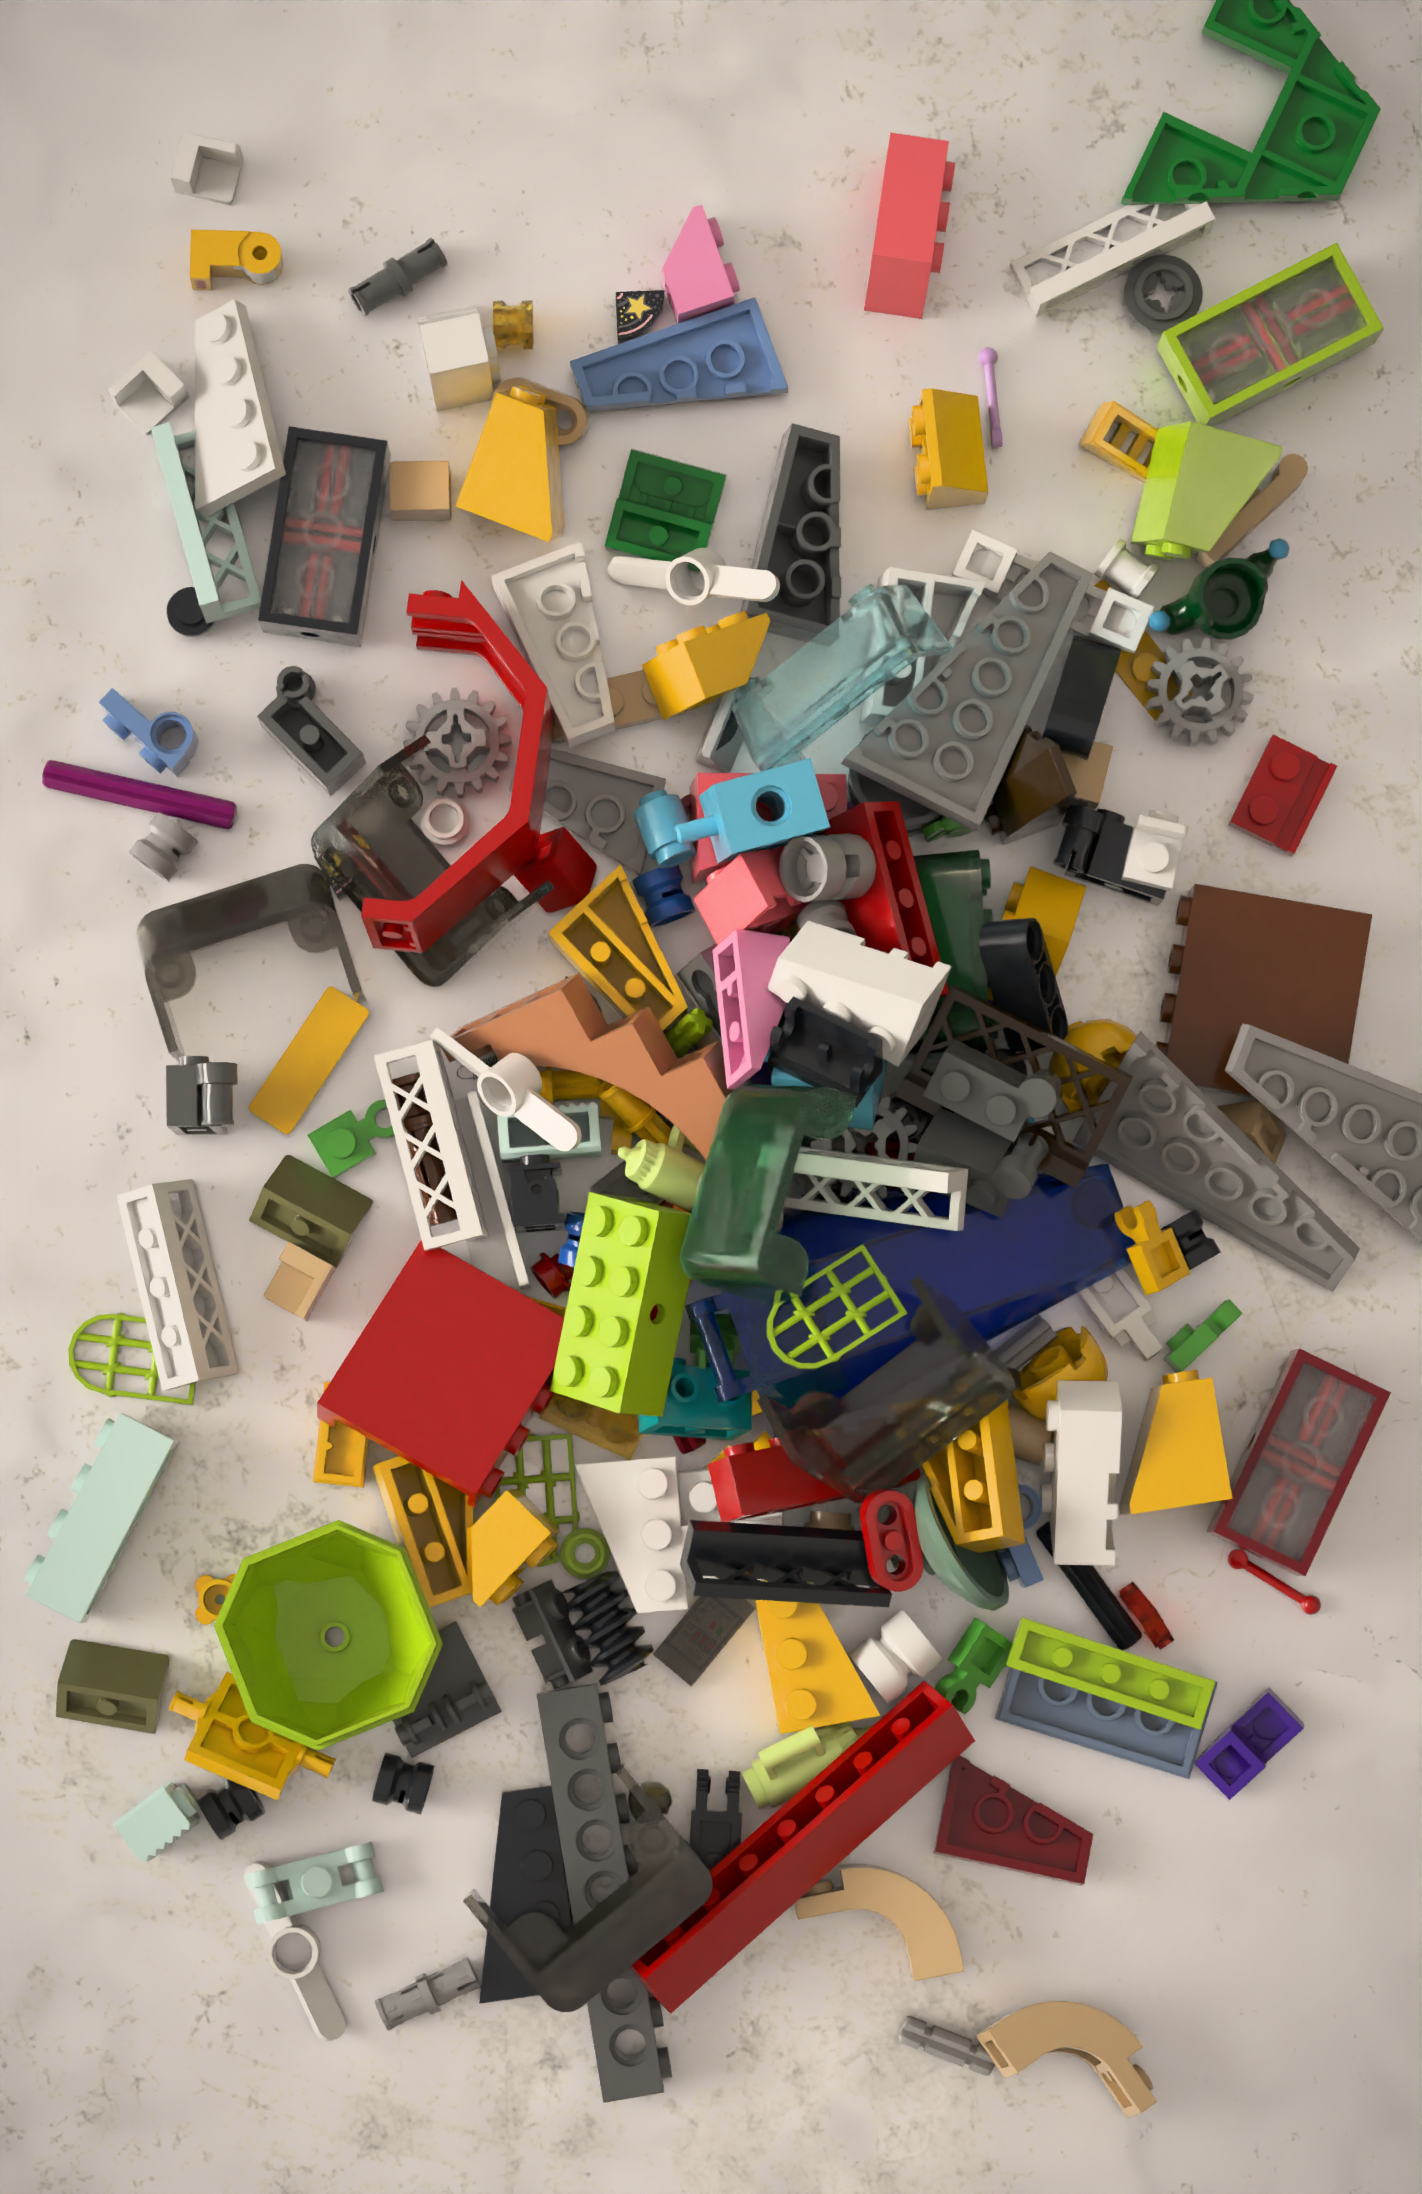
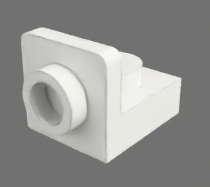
(1154, 850)

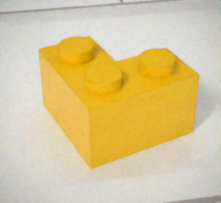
(1053, 904)

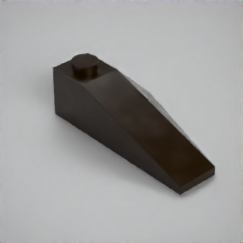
(1031, 791)

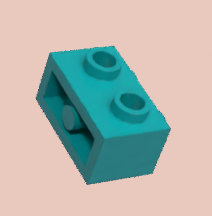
(694, 1409)

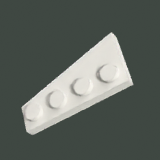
(558, 632)

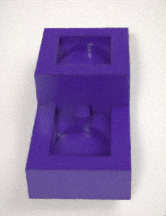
(1249, 1743)

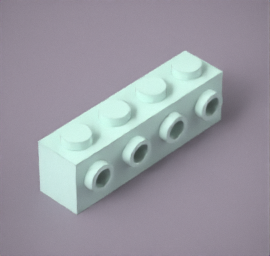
(101, 1517)

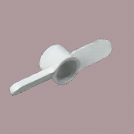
(719, 579)
(514, 1089)
(309, 1981)

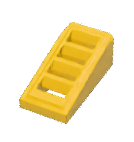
(1109, 451)

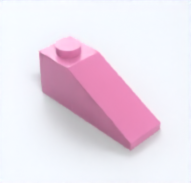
(745, 1006)

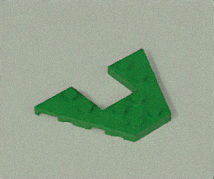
(1305, 142)

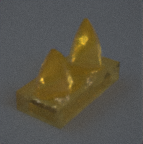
(595, 1424)

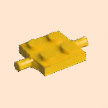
(239, 1749)

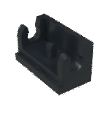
(825, 1050)

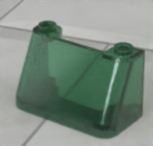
(745, 1185)

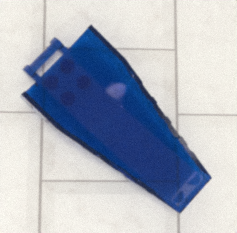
(991, 1269)

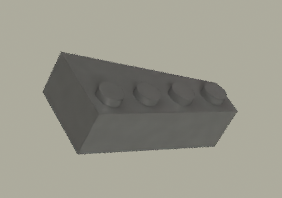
(802, 536)

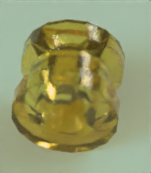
(513, 325)

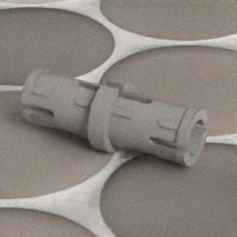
(427, 1993)

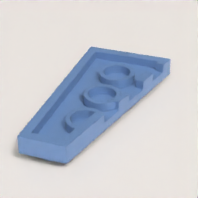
(691, 361)

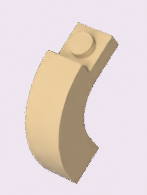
(923, 1924)
(1074, 2030)

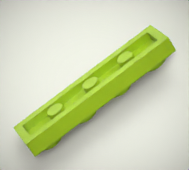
(1110, 1673)

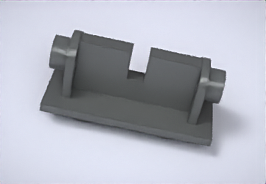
(543, 1612)

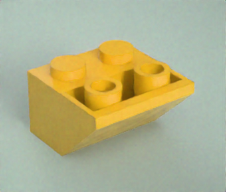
(951, 449)
(705, 663)
(505, 1543)

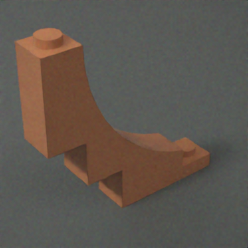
(568, 1032)

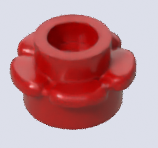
(552, 1275)

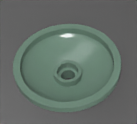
(966, 1573)

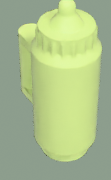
(665, 1169)
(796, 1761)

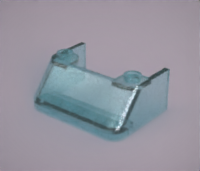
(834, 673)

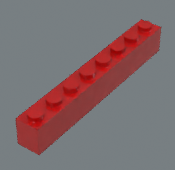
(806, 1841)

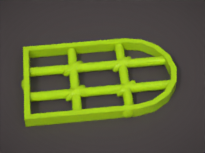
(853, 1314)
(116, 1367)
(550, 1480)

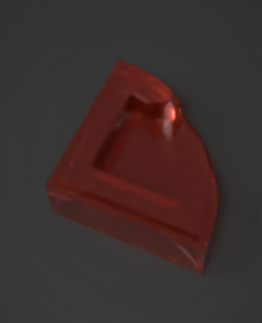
(1147, 1615)

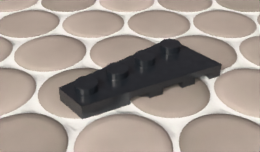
(525, 1880)

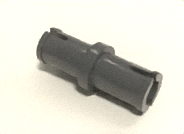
(397, 277)

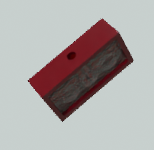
(1299, 1462)

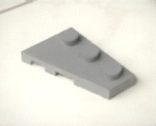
(599, 804)

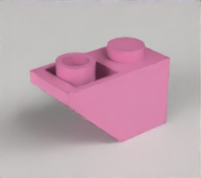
(694, 270)

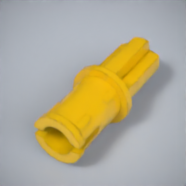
(568, 1085)
(636, 1114)

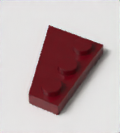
(1005, 1829)

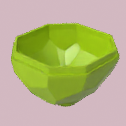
(279, 1624)

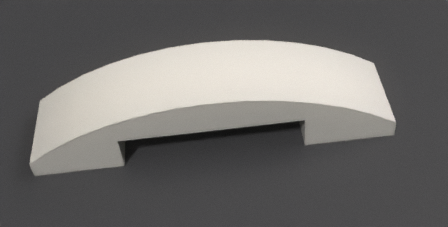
(1101, 616)

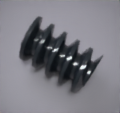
(608, 1626)

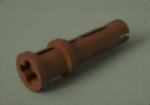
(430, 1169)

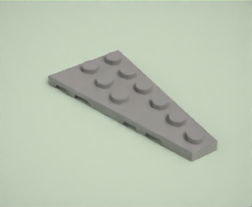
(967, 714)
(1344, 1113)
(1199, 1158)

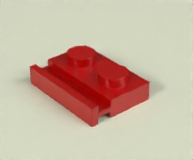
(1282, 795)

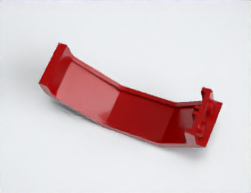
(467, 628)

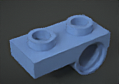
(126, 721)
(1019, 1560)

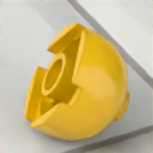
(1100, 1038)
(1066, 1358)

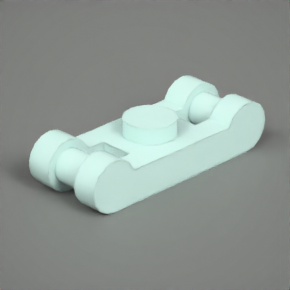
(314, 1883)

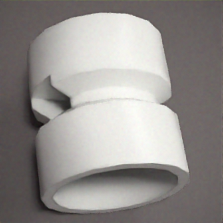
(895, 1657)

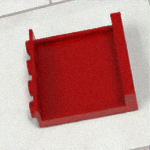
(448, 1371)

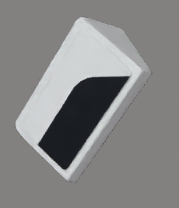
(722, 736)

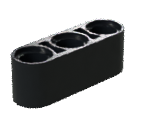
(1081, 696)
(1022, 977)

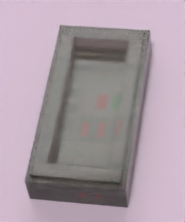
(702, 1635)

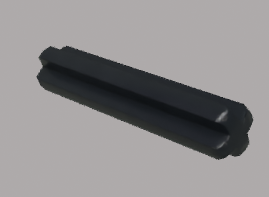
(1097, 1597)

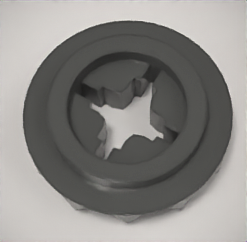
(1175, 276)

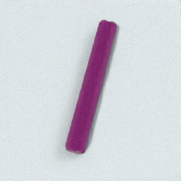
(139, 794)

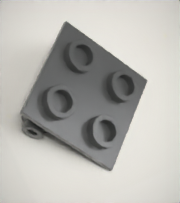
(452, 1698)

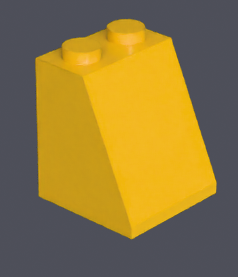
(518, 466)
(1177, 1449)

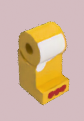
(233, 254)

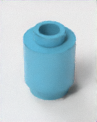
(656, 824)

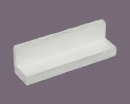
(499, 1253)

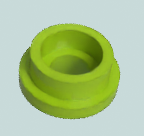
(579, 1569)

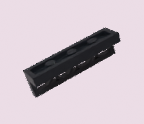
(784, 1558)

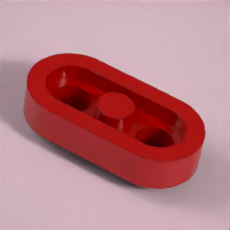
(890, 1538)

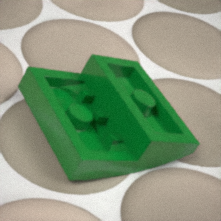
(664, 508)

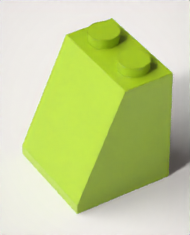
(1197, 487)

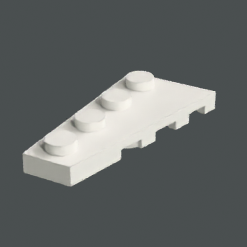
(233, 417)

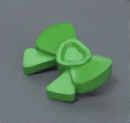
(945, 826)

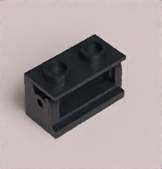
(536, 1195)

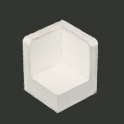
(207, 168)
(148, 392)

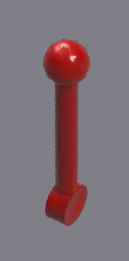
(1238, 1559)

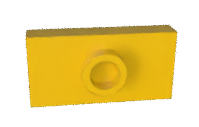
(340, 1455)

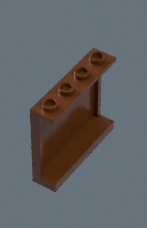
(1263, 966)

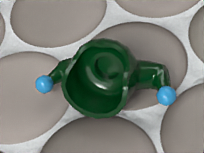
(1223, 597)

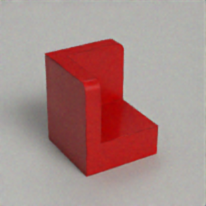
(564, 865)

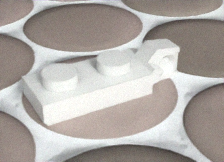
(1123, 1313)

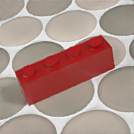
(894, 907)
(766, 1482)

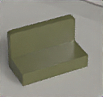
(310, 1210)
(111, 1686)

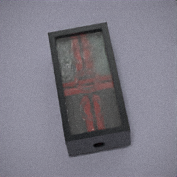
(324, 536)

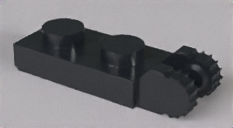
(711, 1831)

